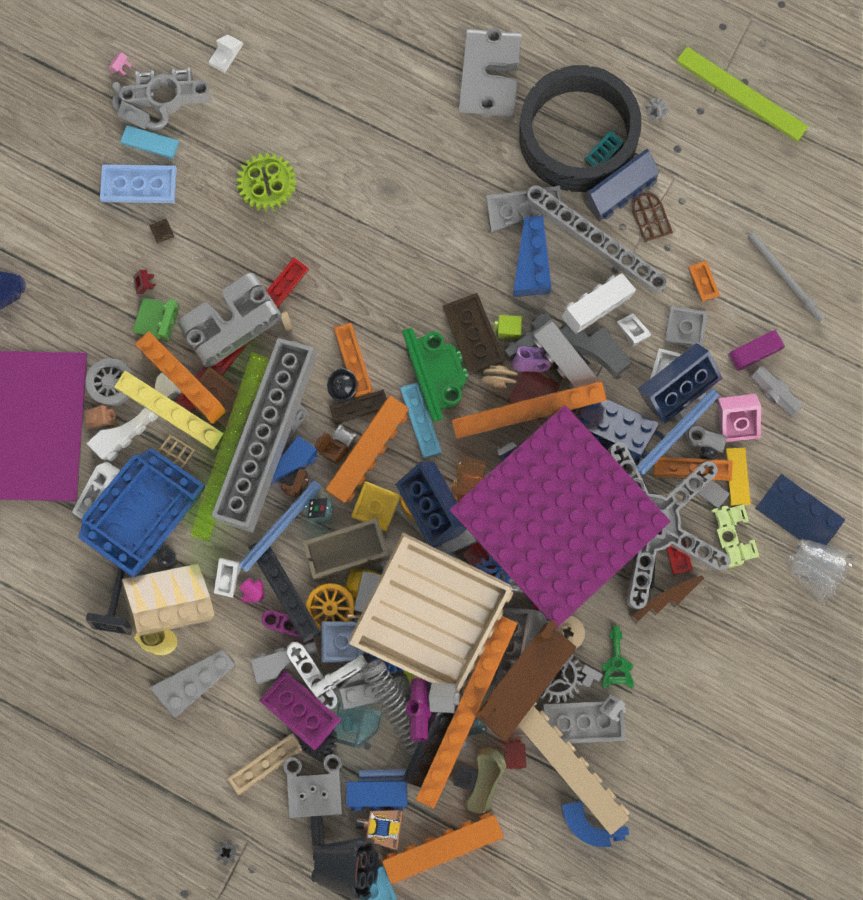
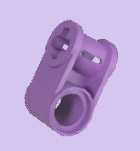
(530, 358)

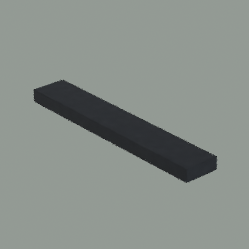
(287, 595)

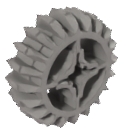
(565, 682)

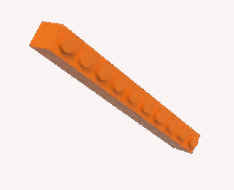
(464, 715)

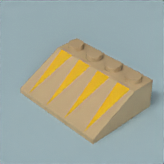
(167, 600)

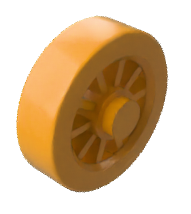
(330, 606)

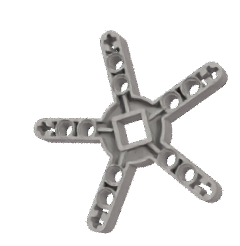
(672, 533)

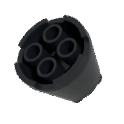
(347, 867)

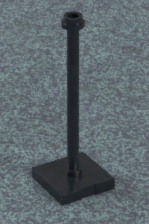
(110, 622)

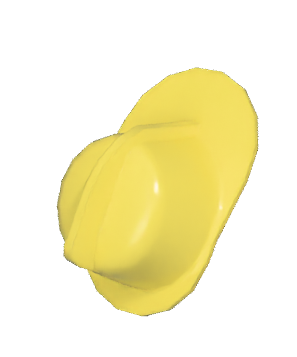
(158, 642)

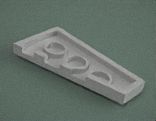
(513, 207)
(188, 685)

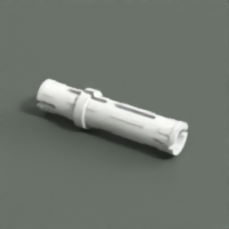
(331, 680)

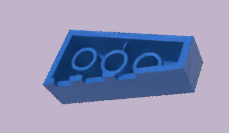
(533, 263)

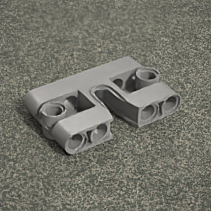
(485, 89)
(248, 320)

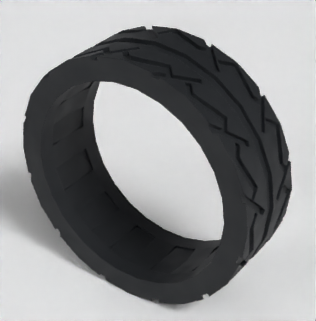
(578, 79)

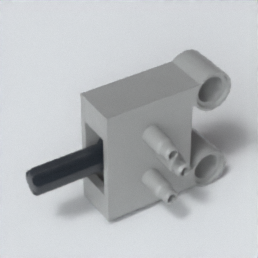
(314, 796)

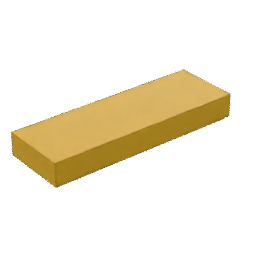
(739, 485)

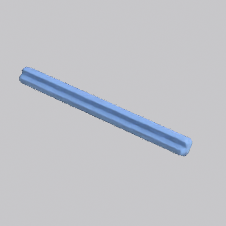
(677, 431)
(280, 525)

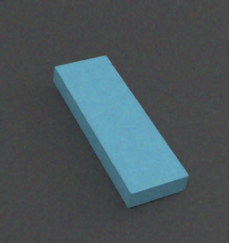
(149, 142)

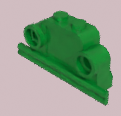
(436, 371)

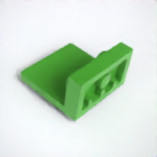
(156, 318)

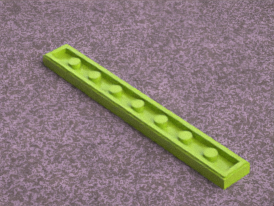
(742, 94)

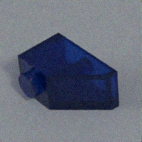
(10, 288)

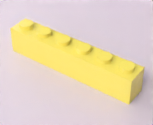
(168, 410)

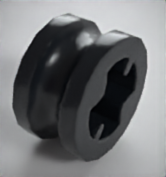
(708, 453)

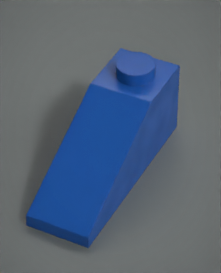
(296, 457)

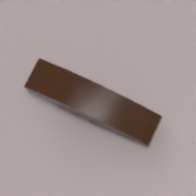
(673, 596)

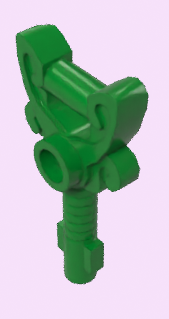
(617, 663)

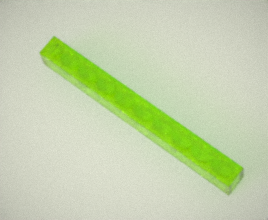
(237, 420)

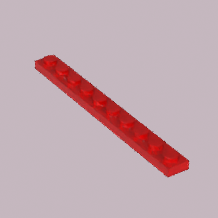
(278, 292)

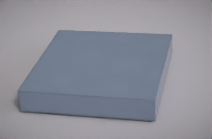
(335, 642)

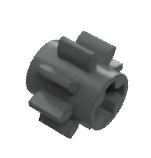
(221, 851)

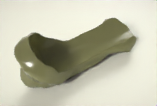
(491, 766)

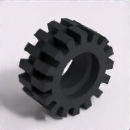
(323, 749)

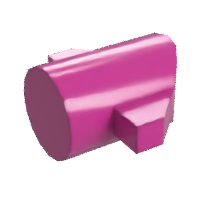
(252, 590)

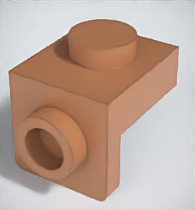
(100, 417)

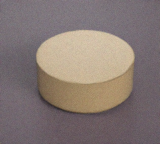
(286, 321)

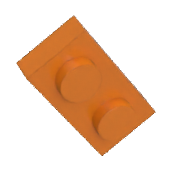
(703, 281)

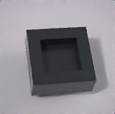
(465, 778)

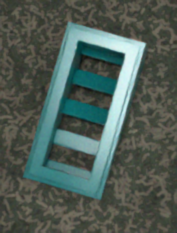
(611, 136)

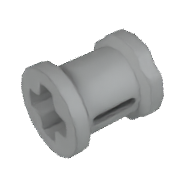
(344, 436)

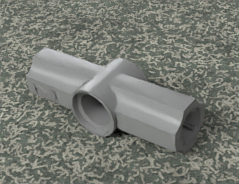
(776, 391)

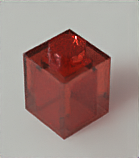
(515, 755)

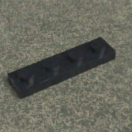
(427, 749)

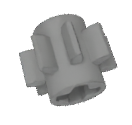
(657, 108)

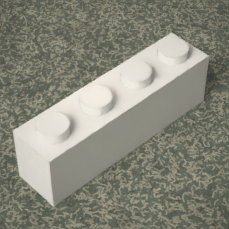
(598, 303)

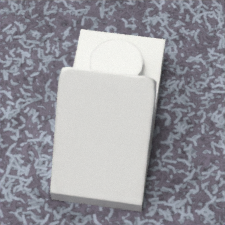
(225, 53)
(633, 330)
(226, 577)

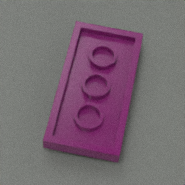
(300, 710)

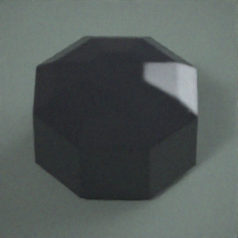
(167, 558)

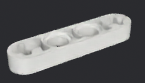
(313, 674)

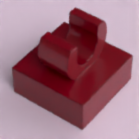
(142, 283)

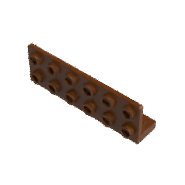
(525, 681)

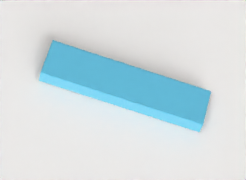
(420, 420)

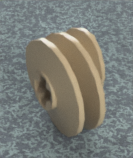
(497, 376)
(577, 630)

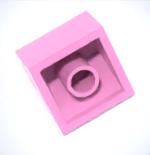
(740, 417)

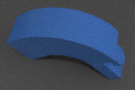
(580, 827)

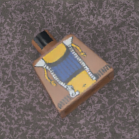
(382, 827)

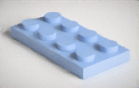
(138, 183)

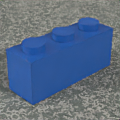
(377, 795)

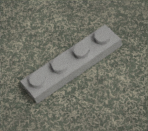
(362, 694)

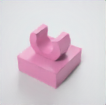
(117, 63)

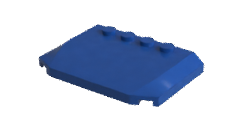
(139, 510)

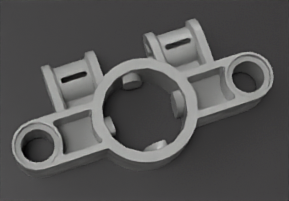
(182, 80)

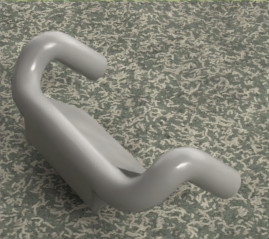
(136, 115)

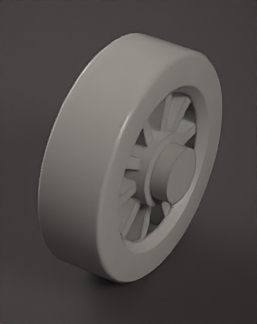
(107, 382)

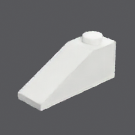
(96, 485)

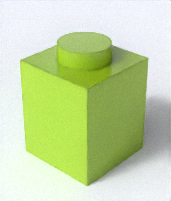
(508, 327)

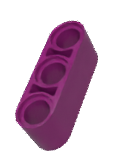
(756, 350)
(279, 625)

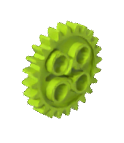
(283, 177)

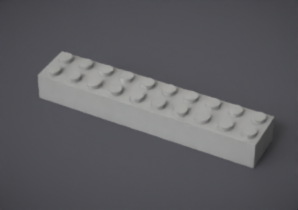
(265, 435)

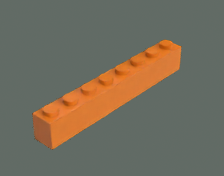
(528, 409)

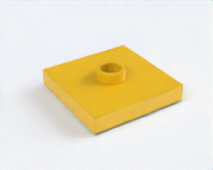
(376, 503)

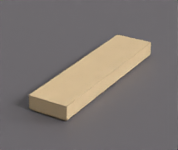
(265, 764)

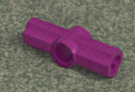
(418, 710)

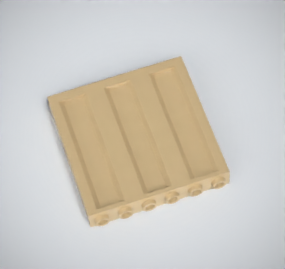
(430, 613)

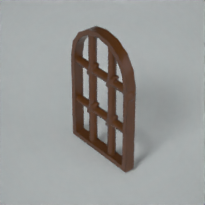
(658, 220)

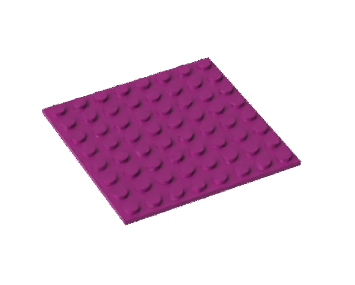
(41, 424)
(560, 516)

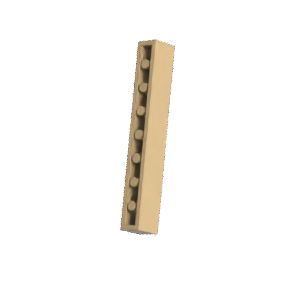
(574, 770)

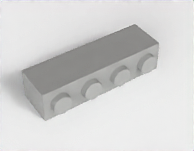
(564, 355)

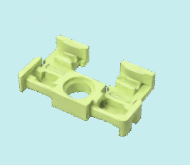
(733, 551)

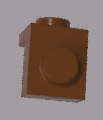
(330, 448)
(301, 481)

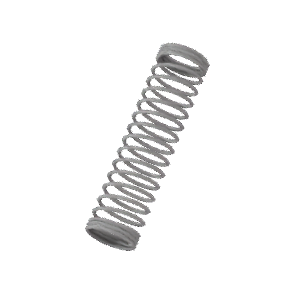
(379, 664)

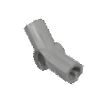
(708, 438)

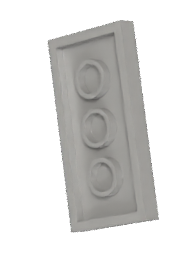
(585, 723)

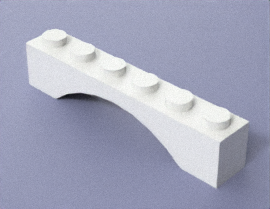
(110, 441)

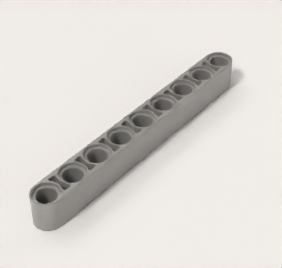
(599, 248)

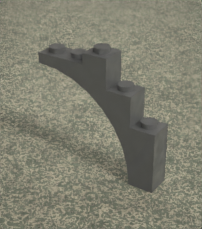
(598, 346)

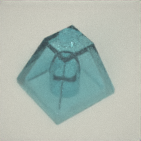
(356, 725)

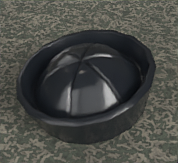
(342, 385)

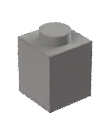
(443, 697)

